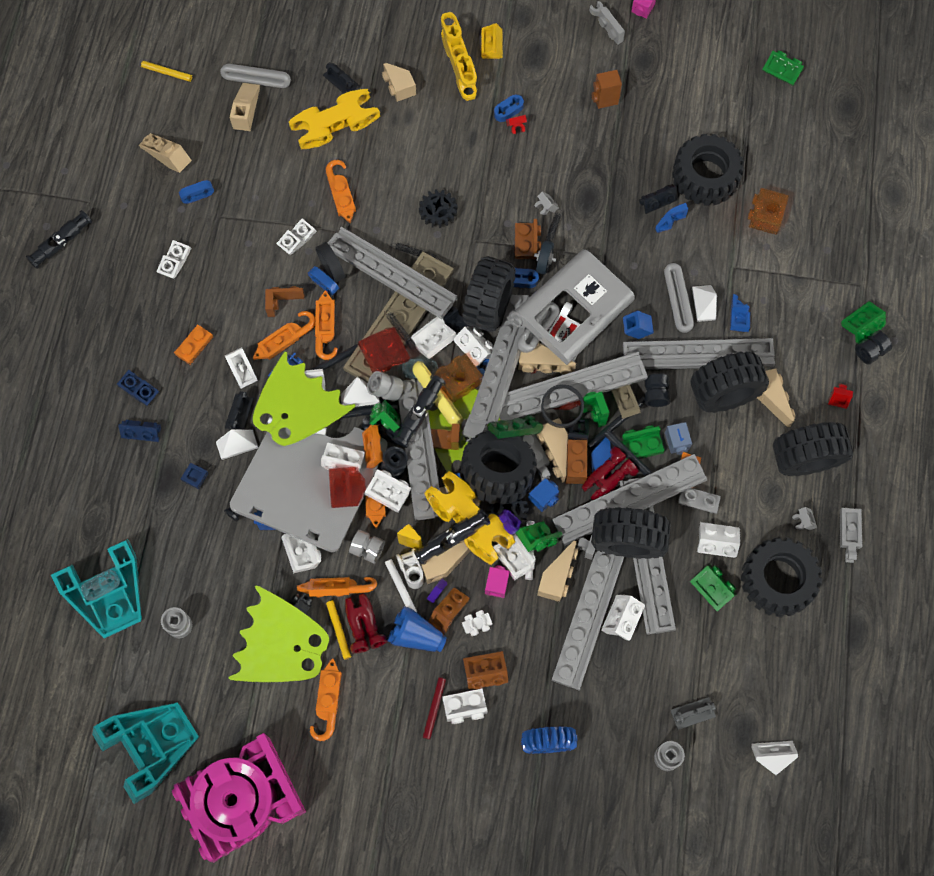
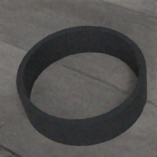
(330, 262)
(562, 386)

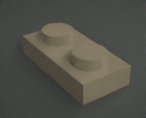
(626, 401)

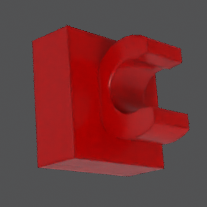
(516, 121)
(840, 396)

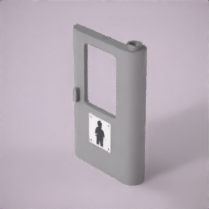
(592, 288)

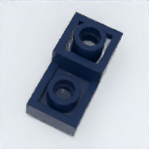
(137, 388)

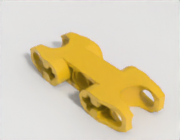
(458, 55)
(333, 119)
(459, 505)

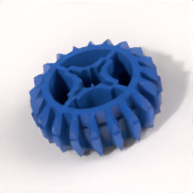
(549, 740)

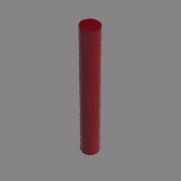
(434, 708)

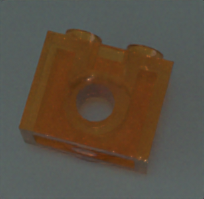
(767, 201)
(459, 368)

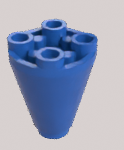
(415, 632)

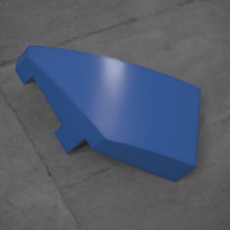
(673, 214)
(739, 315)
(600, 454)

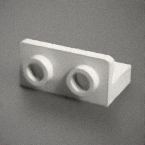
(339, 457)
(623, 616)
(464, 706)

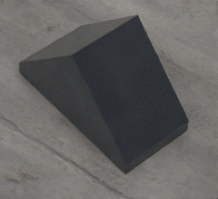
(580, 430)

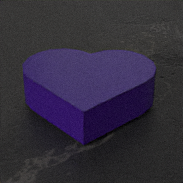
(510, 521)
(437, 590)

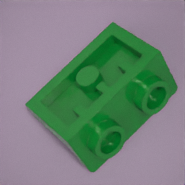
(783, 67)
(865, 321)
(596, 402)
(389, 416)
(643, 442)
(537, 536)
(714, 587)

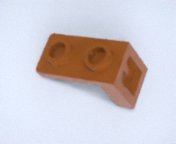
(275, 293)
(446, 438)
(448, 609)

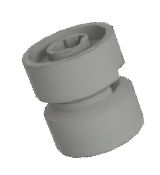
(385, 386)
(368, 547)
(176, 622)
(669, 756)

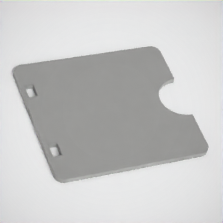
(295, 489)

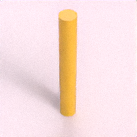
(167, 71)
(338, 630)

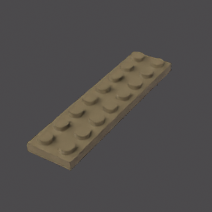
(404, 310)

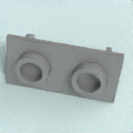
(700, 500)

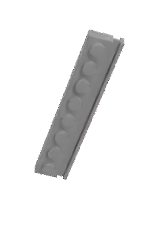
(392, 273)
(696, 352)
(499, 368)
(596, 379)
(420, 454)
(636, 495)
(653, 590)
(587, 620)

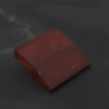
(384, 350)

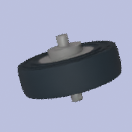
(545, 257)

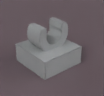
(547, 202)
(807, 519)
(587, 546)

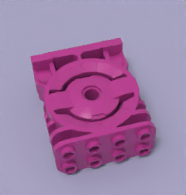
(219, 841)

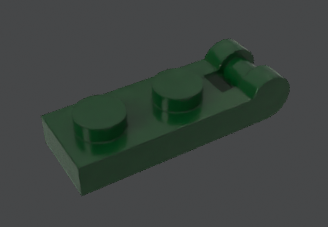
(515, 427)

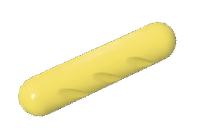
(443, 402)

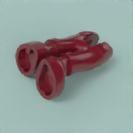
(607, 485)
(354, 618)

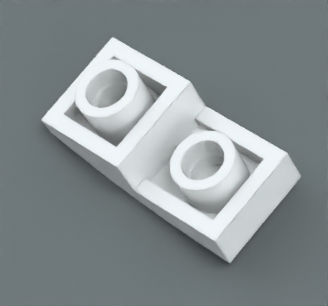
(297, 237)
(174, 260)

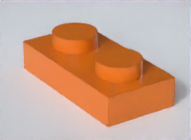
(193, 344)
(372, 446)

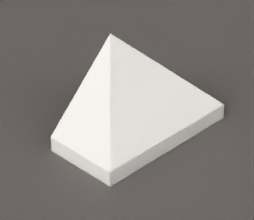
(704, 302)
(241, 367)
(358, 394)
(236, 443)
(775, 755)

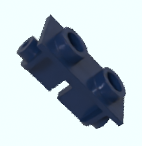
(132, 430)

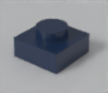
(194, 476)

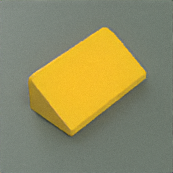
(492, 42)
(409, 537)

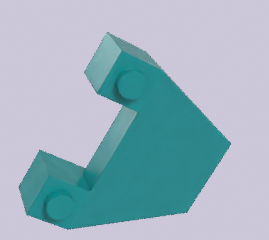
(115, 609)
(154, 741)

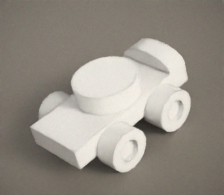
(473, 625)

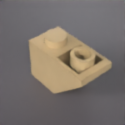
(400, 82)

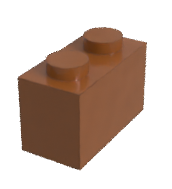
(607, 89)
(576, 462)

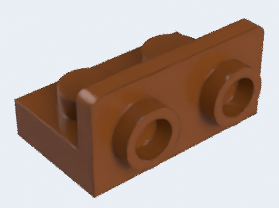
(526, 240)
(485, 670)

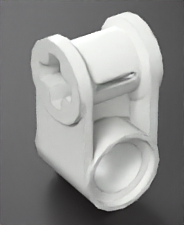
(410, 565)

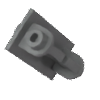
(693, 713)

